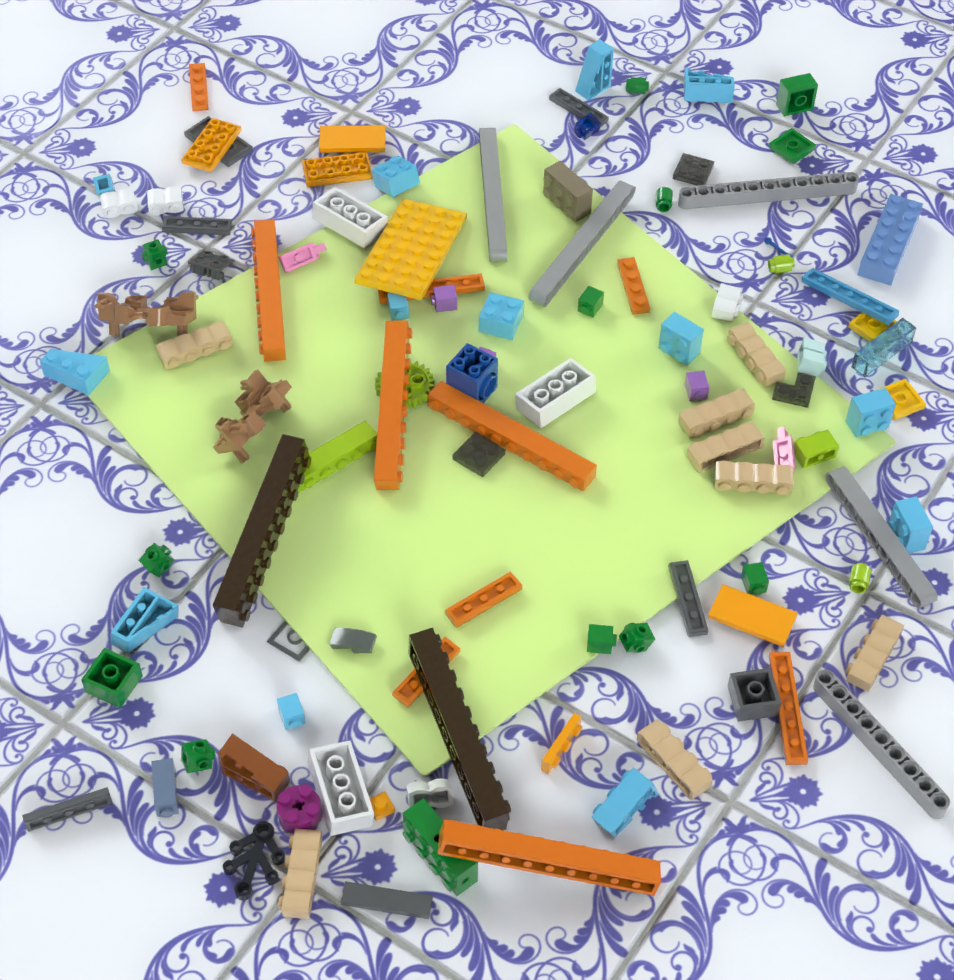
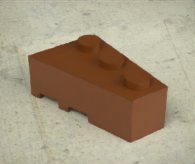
(252, 768)

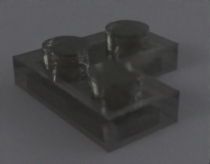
(798, 394)

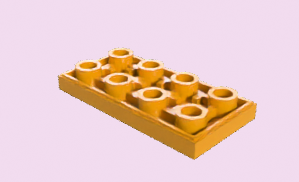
(352, 139)
(211, 145)
(337, 169)
(753, 615)

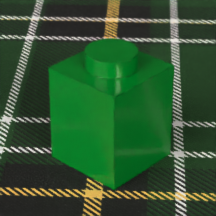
(590, 301)
(755, 578)
(601, 639)

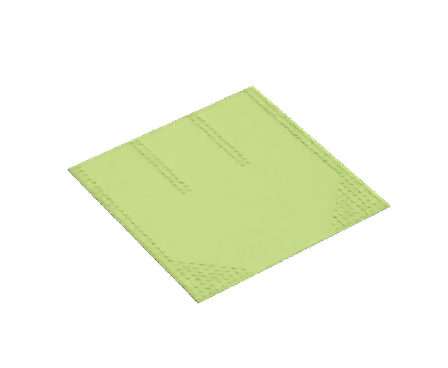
(412, 552)

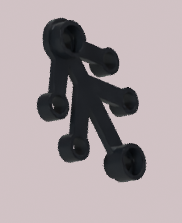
(254, 857)

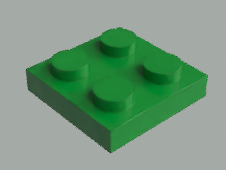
(792, 146)

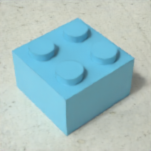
(395, 176)
(501, 316)
(680, 338)
(870, 412)
(910, 524)

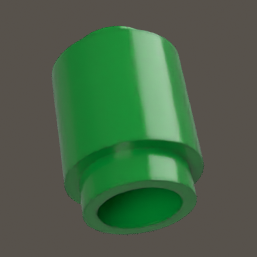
(637, 85)
(664, 199)

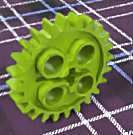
(419, 387)

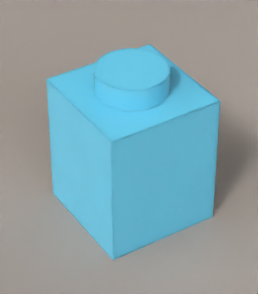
(103, 184)
(398, 306)
(291, 711)

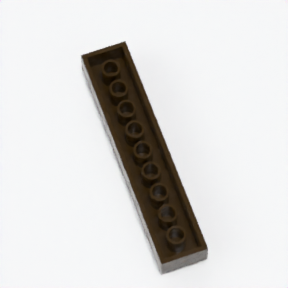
(262, 531)
(458, 731)

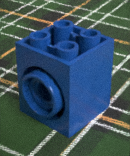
(473, 372)

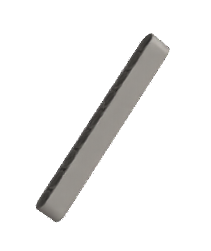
(881, 537)
(885, 751)

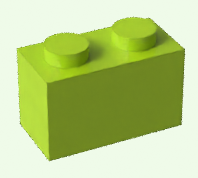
(815, 448)

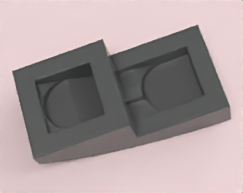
(354, 639)

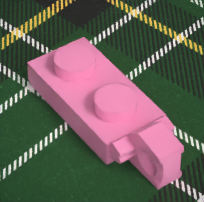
(301, 256)
(784, 449)

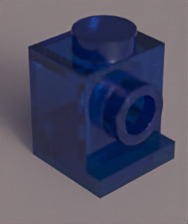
(588, 122)

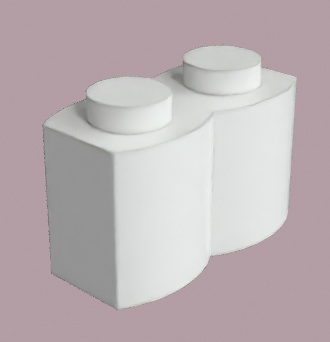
(165, 200)
(118, 203)
(726, 303)
(436, 793)

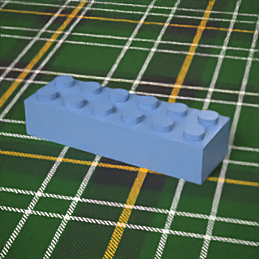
(890, 239)

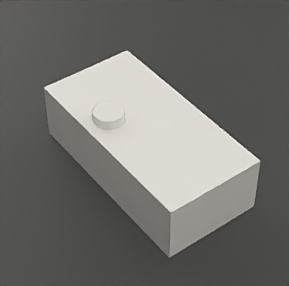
(349, 217)
(555, 392)
(340, 788)

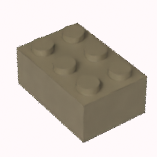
(567, 191)

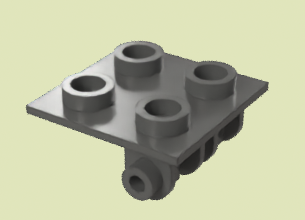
(210, 264)

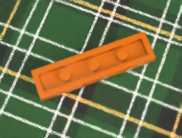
(198, 87)
(633, 285)
(483, 599)
(411, 688)

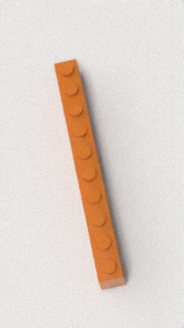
(269, 291)
(392, 406)
(512, 436)
(549, 857)

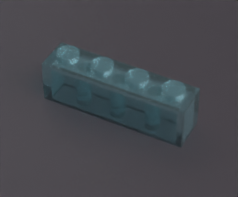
(883, 347)

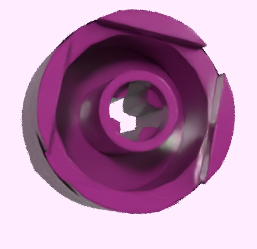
(299, 808)

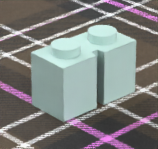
(811, 357)

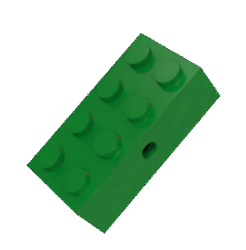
(422, 829)

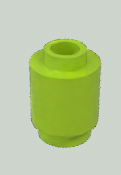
(781, 264)
(859, 578)

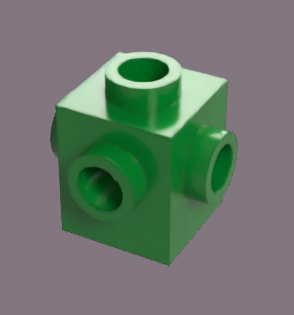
(154, 254)
(157, 559)
(636, 637)
(197, 756)

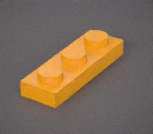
(561, 744)

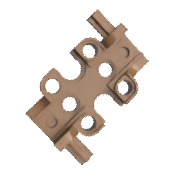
(174, 311)
(254, 402)

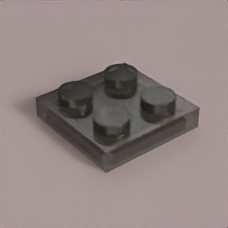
(693, 169)
(478, 454)

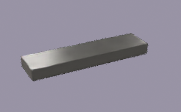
(576, 106)
(196, 225)
(688, 598)
(67, 809)
(387, 900)

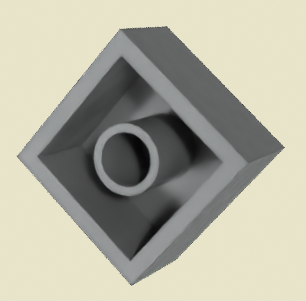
(754, 694)

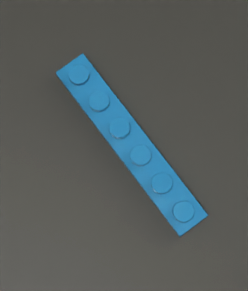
(850, 296)

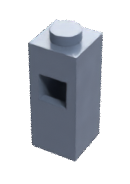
(164, 787)

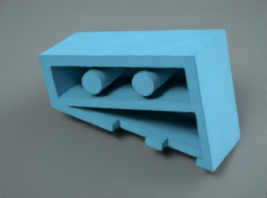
(596, 70)
(707, 87)
(75, 369)
(142, 620)
(624, 802)

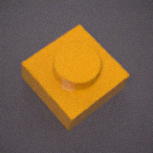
(381, 806)

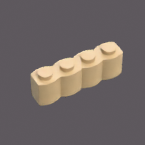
(194, 345)
(756, 354)
(714, 413)
(723, 447)
(753, 477)
(874, 652)
(674, 759)
(301, 874)

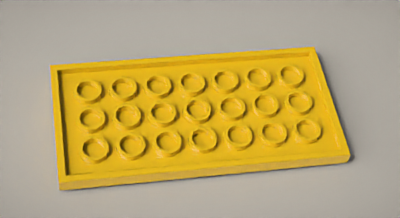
(411, 249)

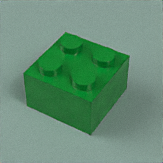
(797, 94)
(112, 677)

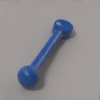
(768, 240)

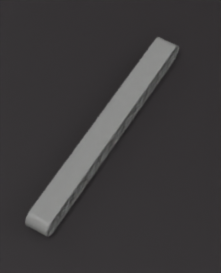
(768, 190)
(493, 195)
(581, 243)

